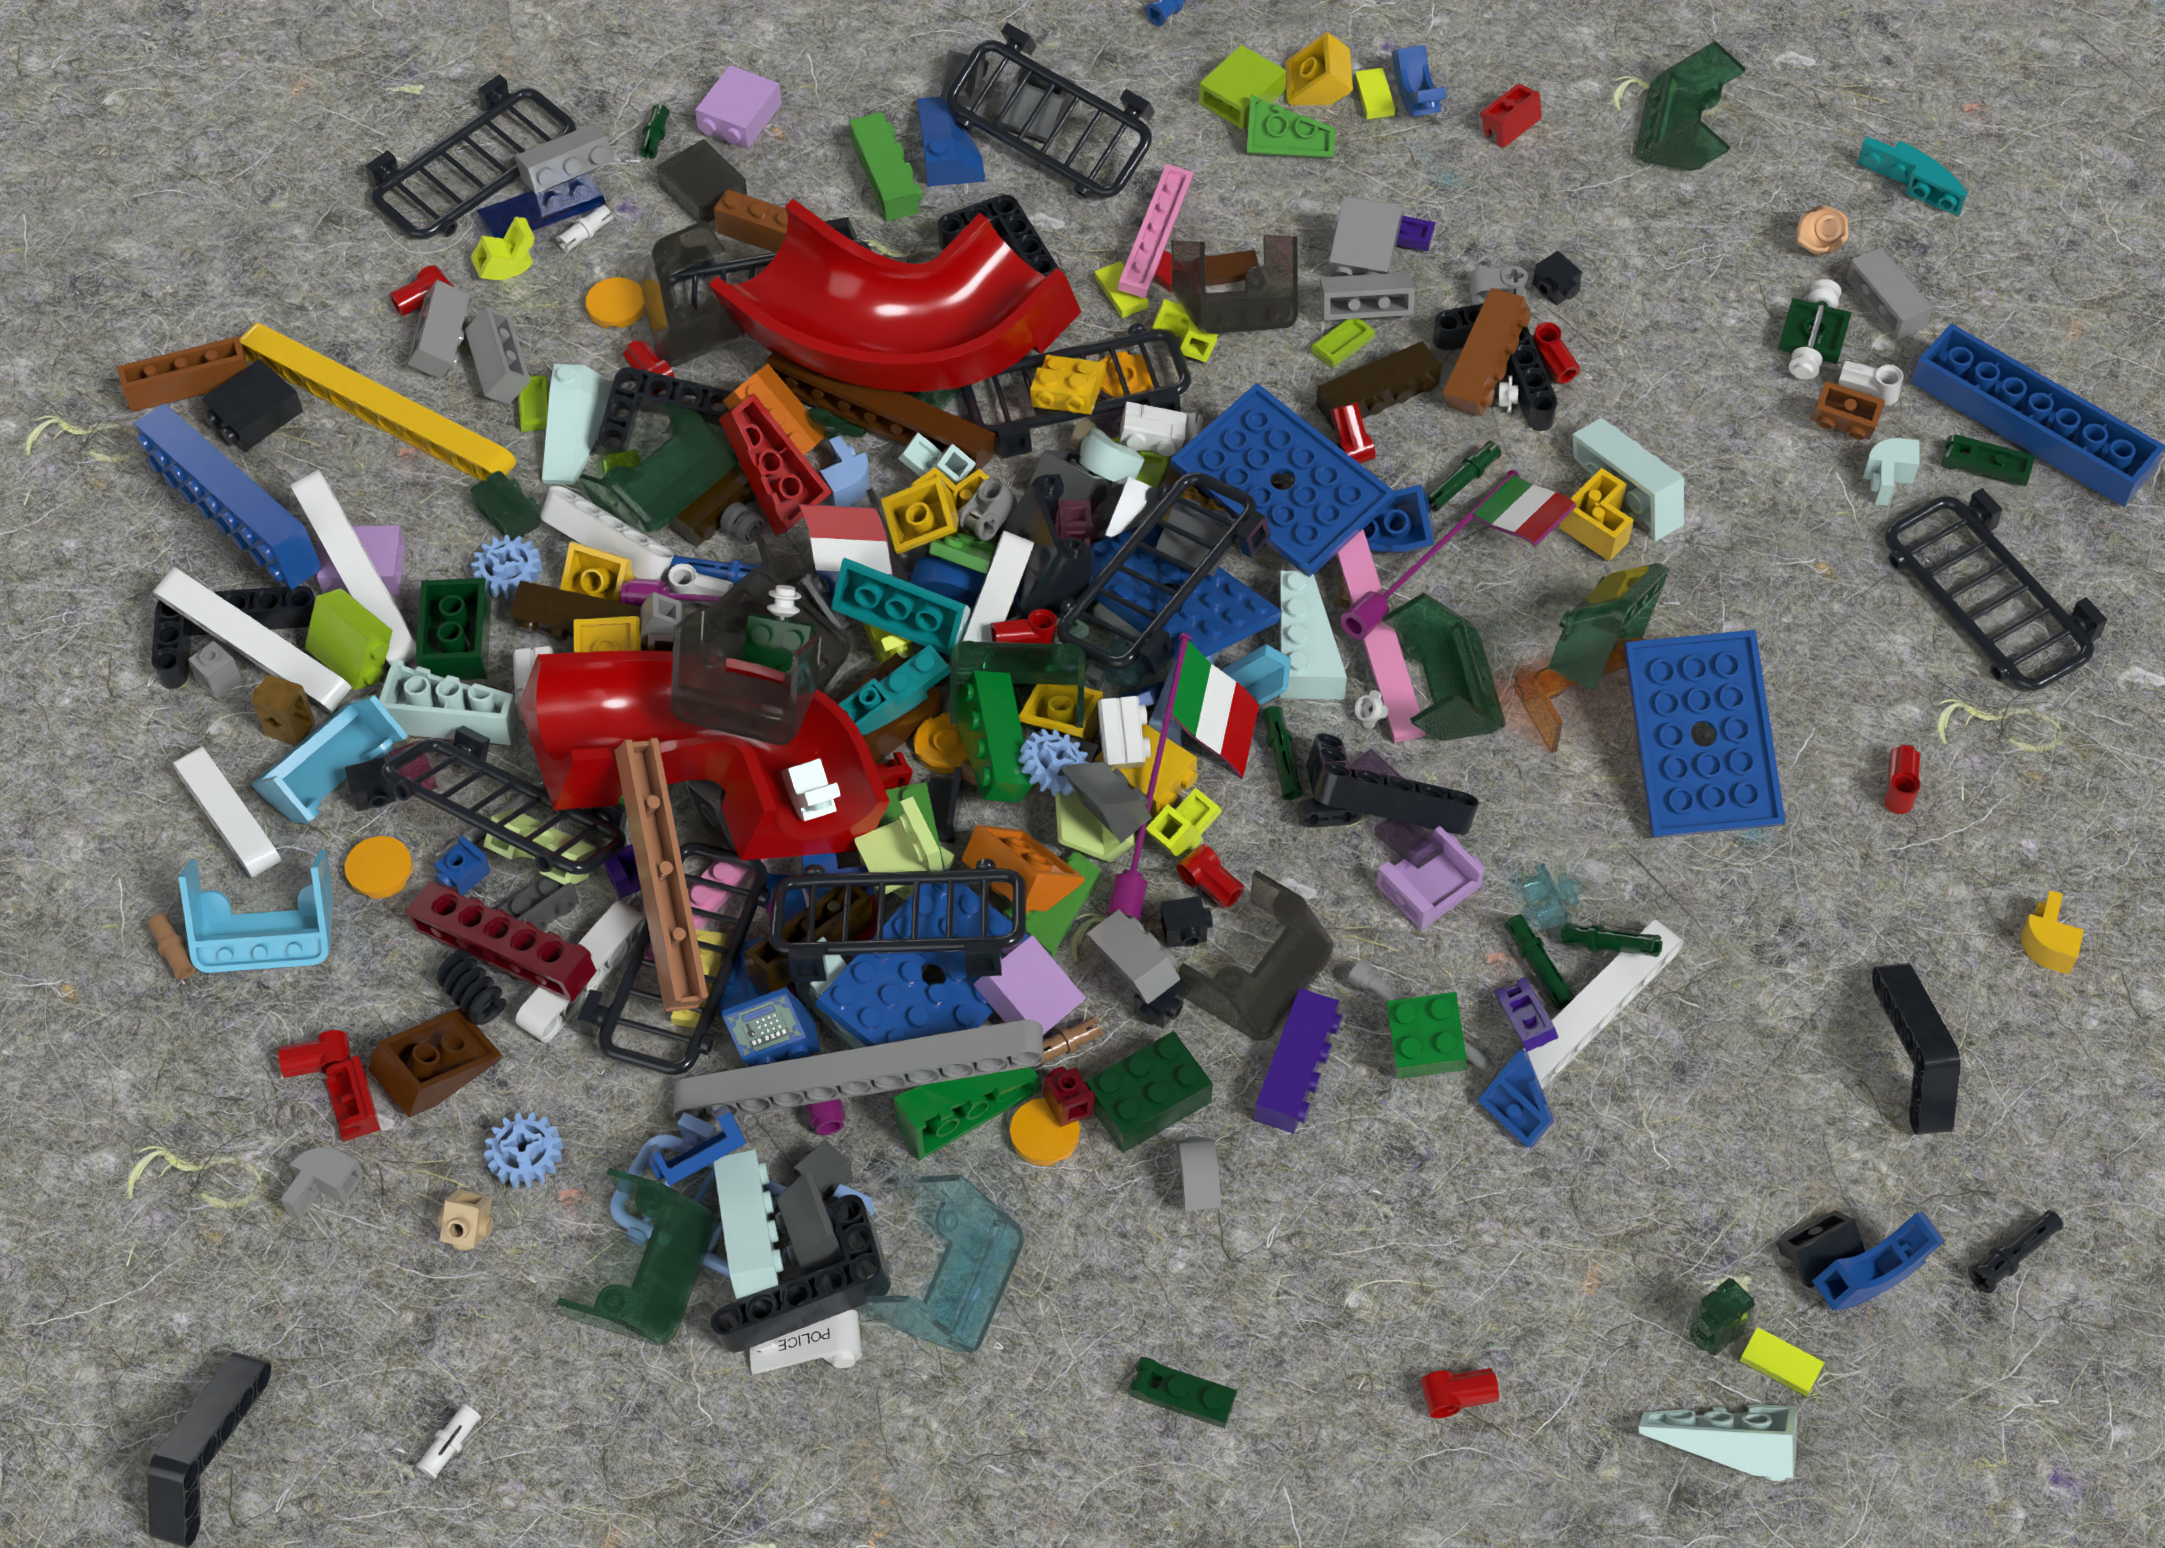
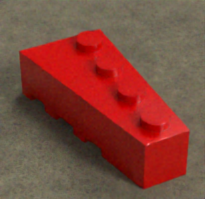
(772, 464)

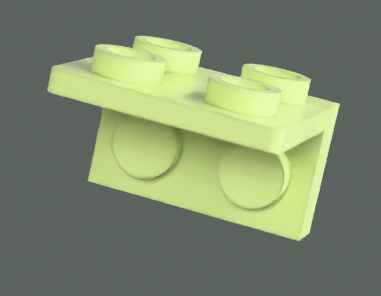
(1084, 832)
(900, 845)

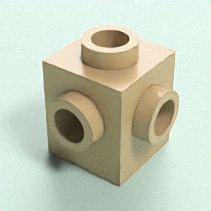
(465, 1219)

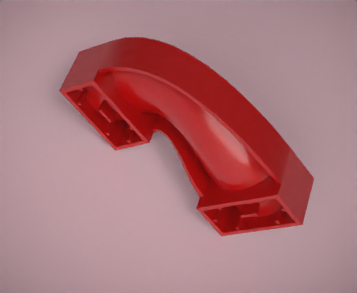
(897, 320)
(592, 702)

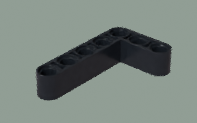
(1009, 223)
(1525, 365)
(641, 397)
(269, 606)
(1384, 795)
(1927, 1045)
(814, 1288)
(194, 1443)

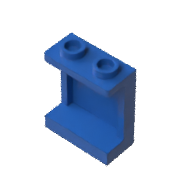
(701, 1154)

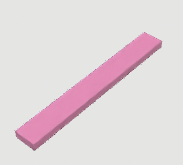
(1381, 644)

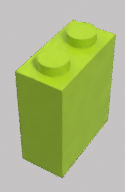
(1241, 74)
(348, 639)

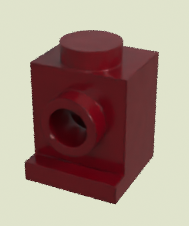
(1068, 1095)

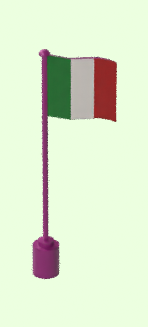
(1510, 508)
(1213, 713)

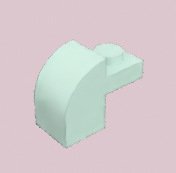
(923, 456)
(1109, 458)
(1889, 463)
(810, 790)

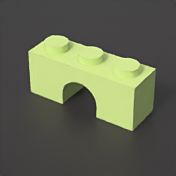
(550, 839)

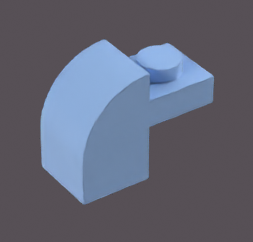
(848, 476)

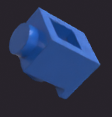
(462, 867)

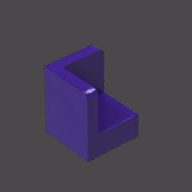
(623, 872)

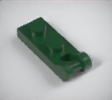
(1987, 459)
(1183, 1393)

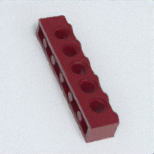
(502, 940)

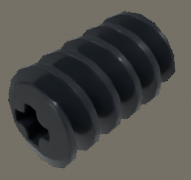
(471, 987)

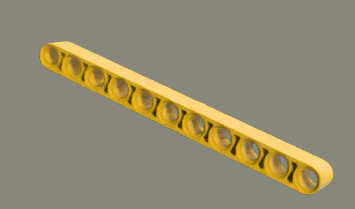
(376, 404)

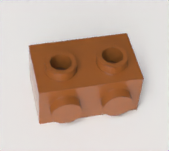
(1847, 411)

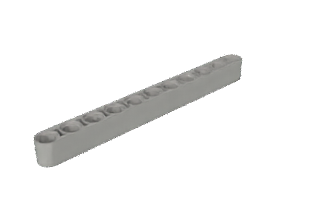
(862, 1071)

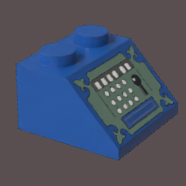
(772, 1029)

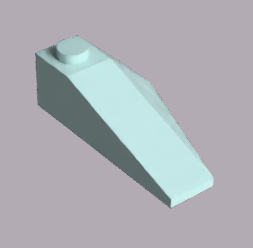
(573, 421)
(1749, 1441)

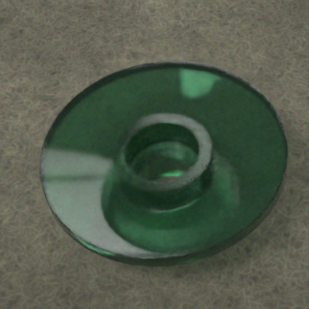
(835, 425)

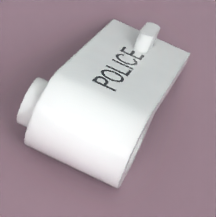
(831, 1339)

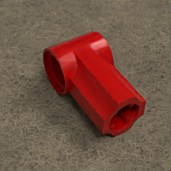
(412, 295)
(1555, 353)
(642, 357)
(1352, 433)
(1038, 628)
(1902, 779)
(1204, 870)
(314, 1055)
(1450, 1393)

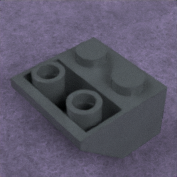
(1027, 102)

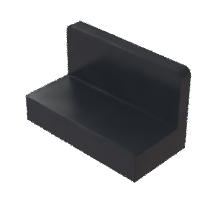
(946, 803)
(1821, 1244)

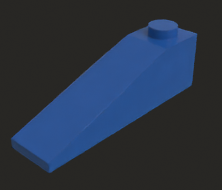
(947, 147)
(1403, 524)

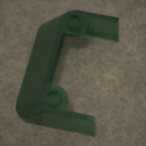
(1671, 118)
(668, 477)
(1616, 607)
(1026, 664)
(1454, 670)
(667, 1271)

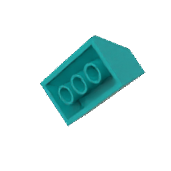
(899, 607)

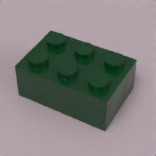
(454, 628)
(1149, 1091)

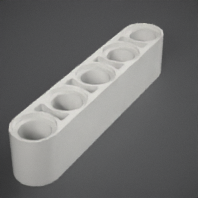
(605, 532)
(998, 587)
(226, 812)
(608, 943)

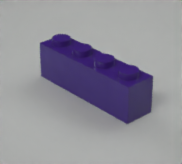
(1297, 1060)

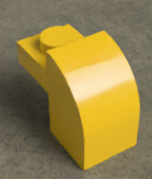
(2048, 941)

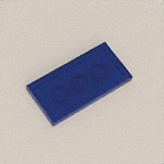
(544, 207)

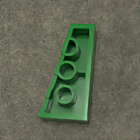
(993, 735)
(947, 1110)

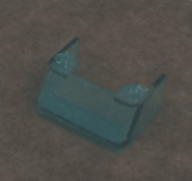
(970, 1273)

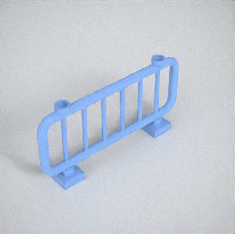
(693, 1133)

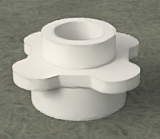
(1508, 394)
(1364, 707)

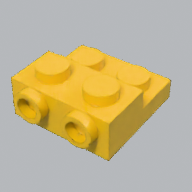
(1067, 384)
(607, 634)

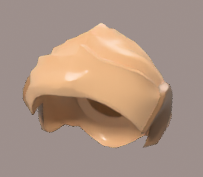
(1822, 230)

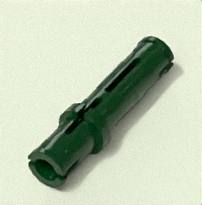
(1471, 468)
(1275, 722)
(1597, 938)
(1532, 950)

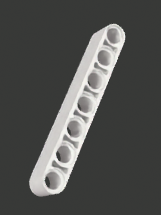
(353, 561)
(251, 639)
(1601, 1003)

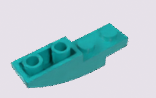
(1924, 176)
(897, 693)

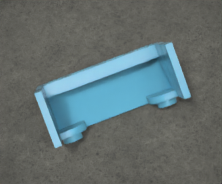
(318, 762)
(261, 939)

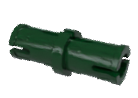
(654, 131)

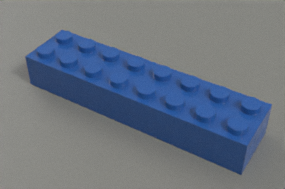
(2038, 414)
(227, 497)

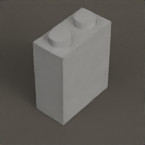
(1365, 237)

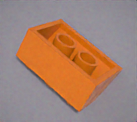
(782, 405)
(1045, 874)

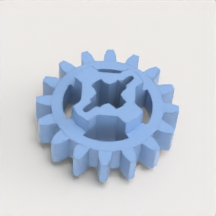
(507, 565)
(1047, 756)
(507, 1148)

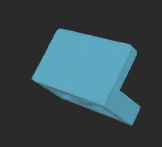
(1261, 673)

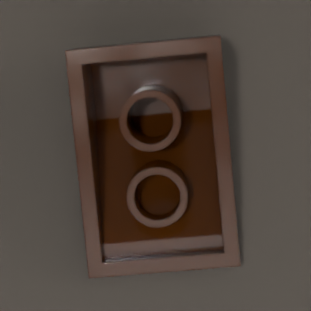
(432, 1061)

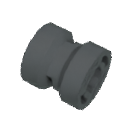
(739, 521)

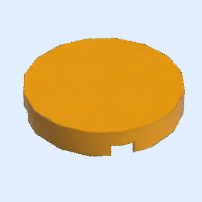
(615, 302)
(1135, 374)
(939, 745)
(378, 867)
(1039, 1136)

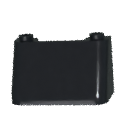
(1055, 565)

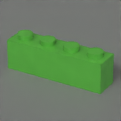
(885, 166)

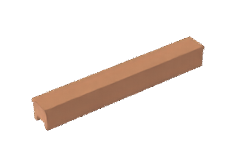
(661, 875)

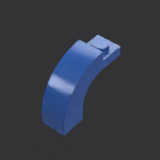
(1415, 82)
(947, 579)
(1867, 1275)

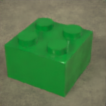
(1426, 1035)

